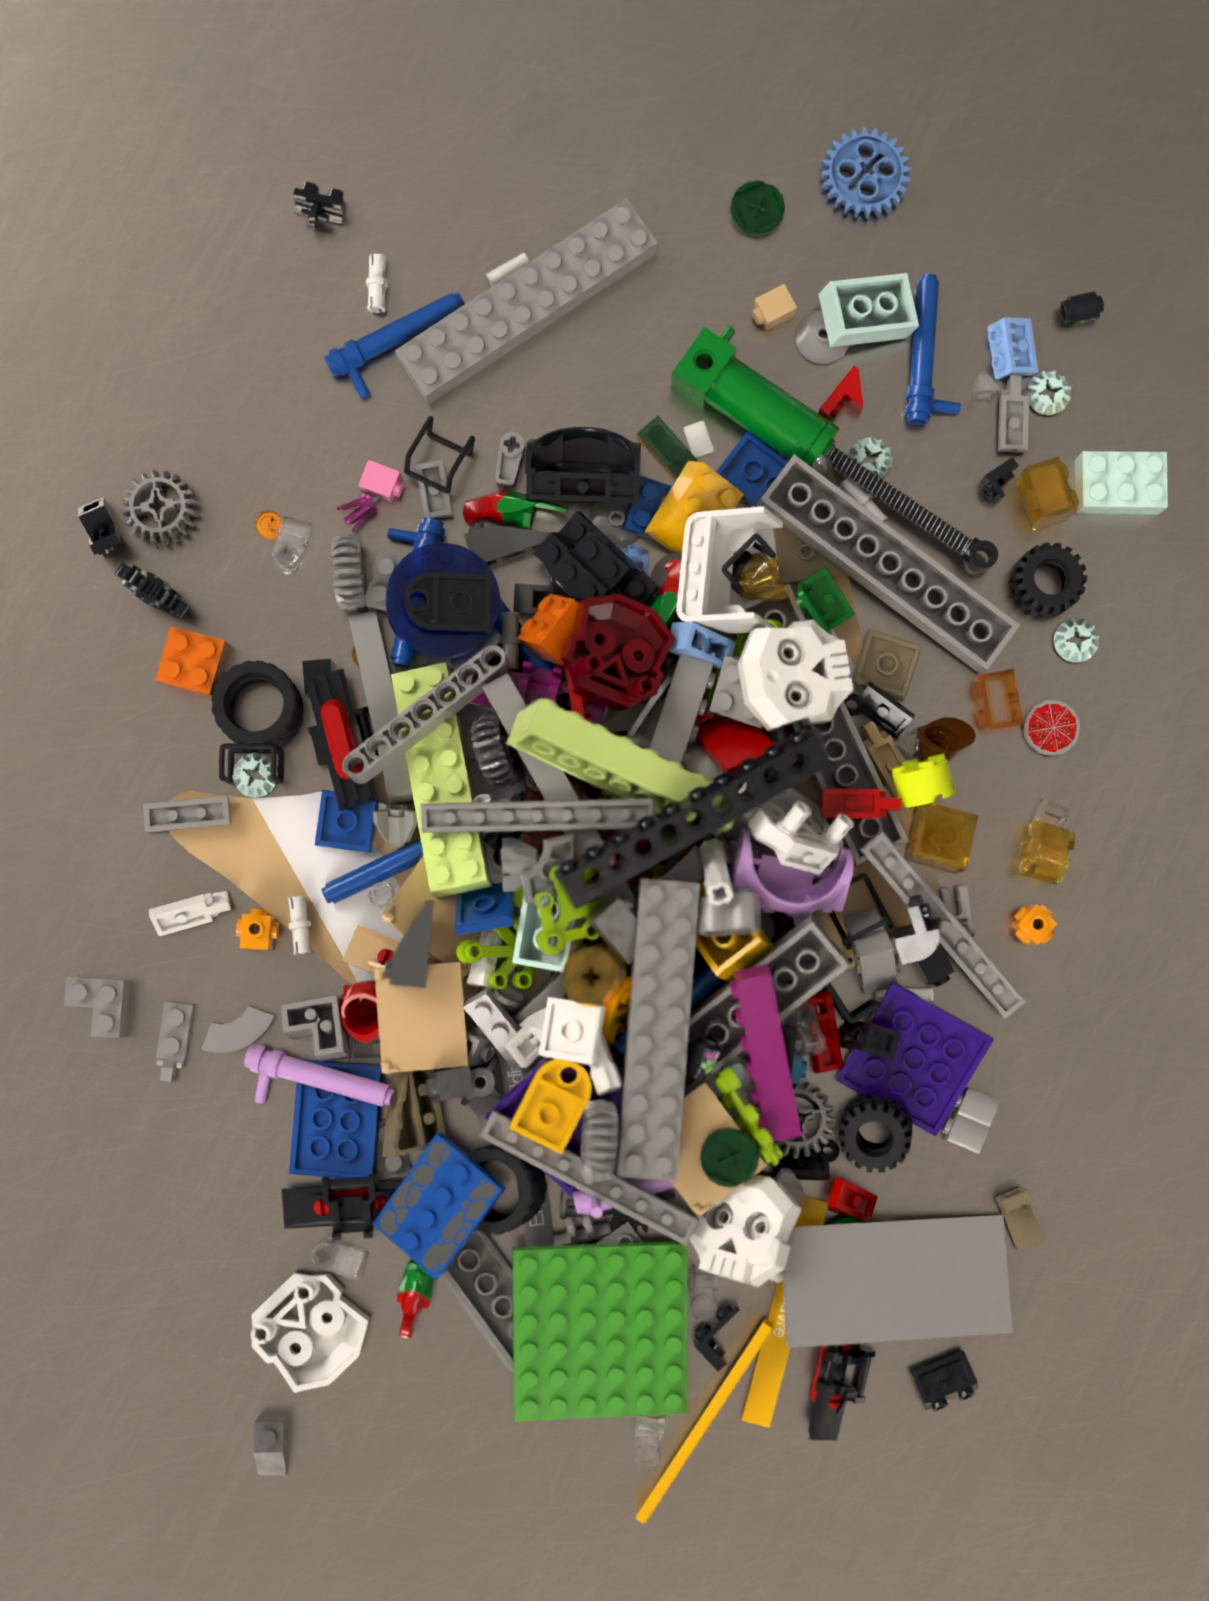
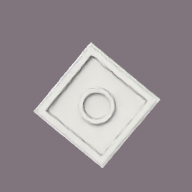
(571, 1031)

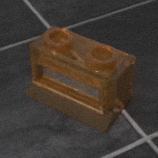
(997, 701)

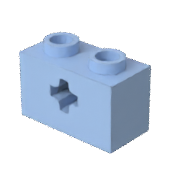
(700, 643)

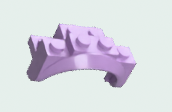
(786, 887)

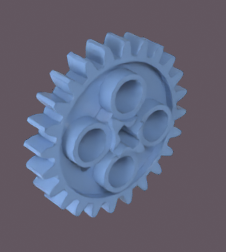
(884, 188)

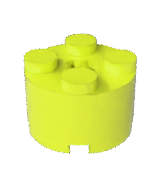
(923, 781)

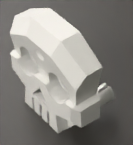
(771, 677)
(796, 831)
(758, 1254)
(325, 1346)

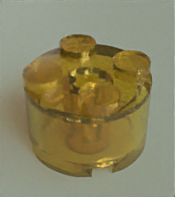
(1046, 852)
(581, 987)

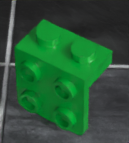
(823, 600)

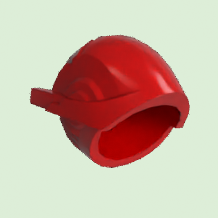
(356, 1012)

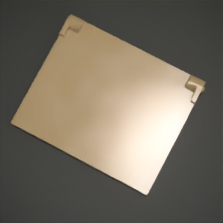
(443, 936)
(422, 1024)
(700, 1118)

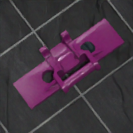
(543, 684)

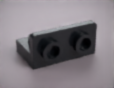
(945, 1381)

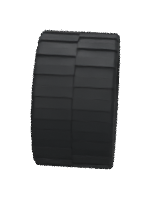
(236, 680)
(531, 1184)

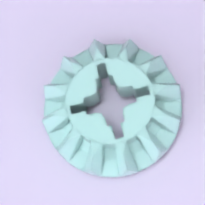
(1043, 403)
(873, 446)
(1069, 650)
(242, 781)

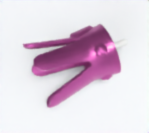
(365, 507)

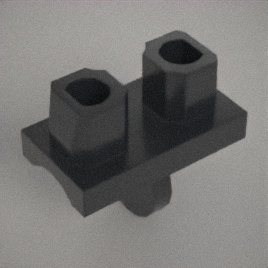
(318, 206)

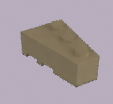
(413, 1116)

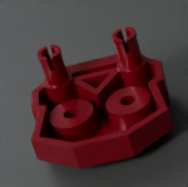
(624, 629)

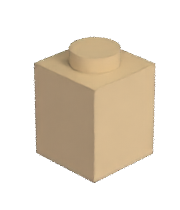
(774, 307)

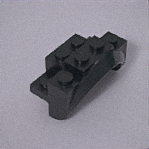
(583, 466)
(593, 565)

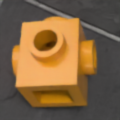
(1024, 924)
(268, 930)

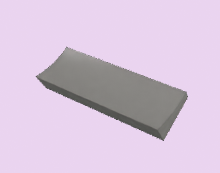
(485, 1291)

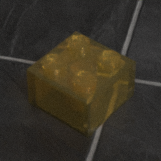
(1047, 493)
(941, 837)

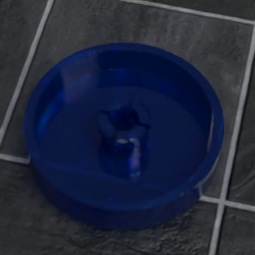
(435, 558)

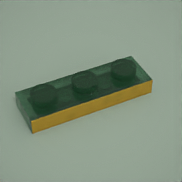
(666, 446)

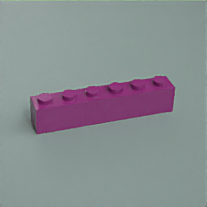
(767, 1052)

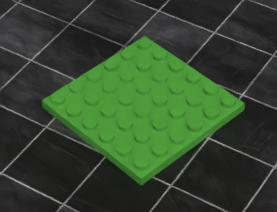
(599, 1330)

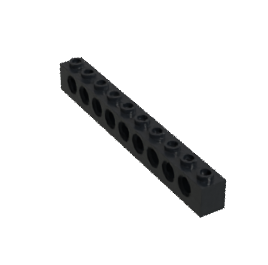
(810, 760)

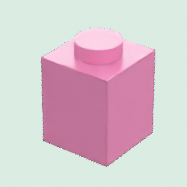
(381, 482)

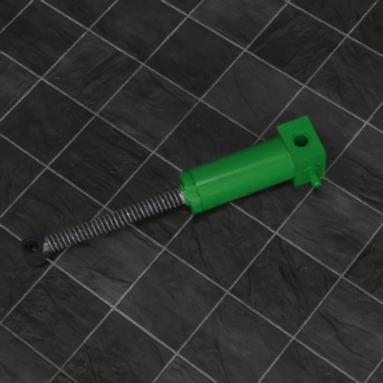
(796, 430)

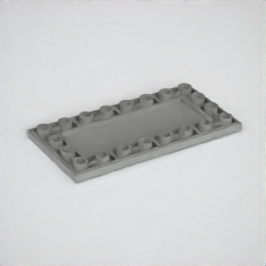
(896, 1281)

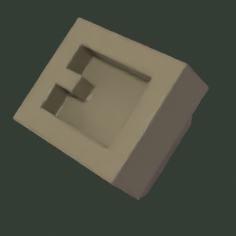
(1020, 1218)

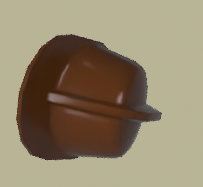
(944, 736)

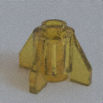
(762, 580)

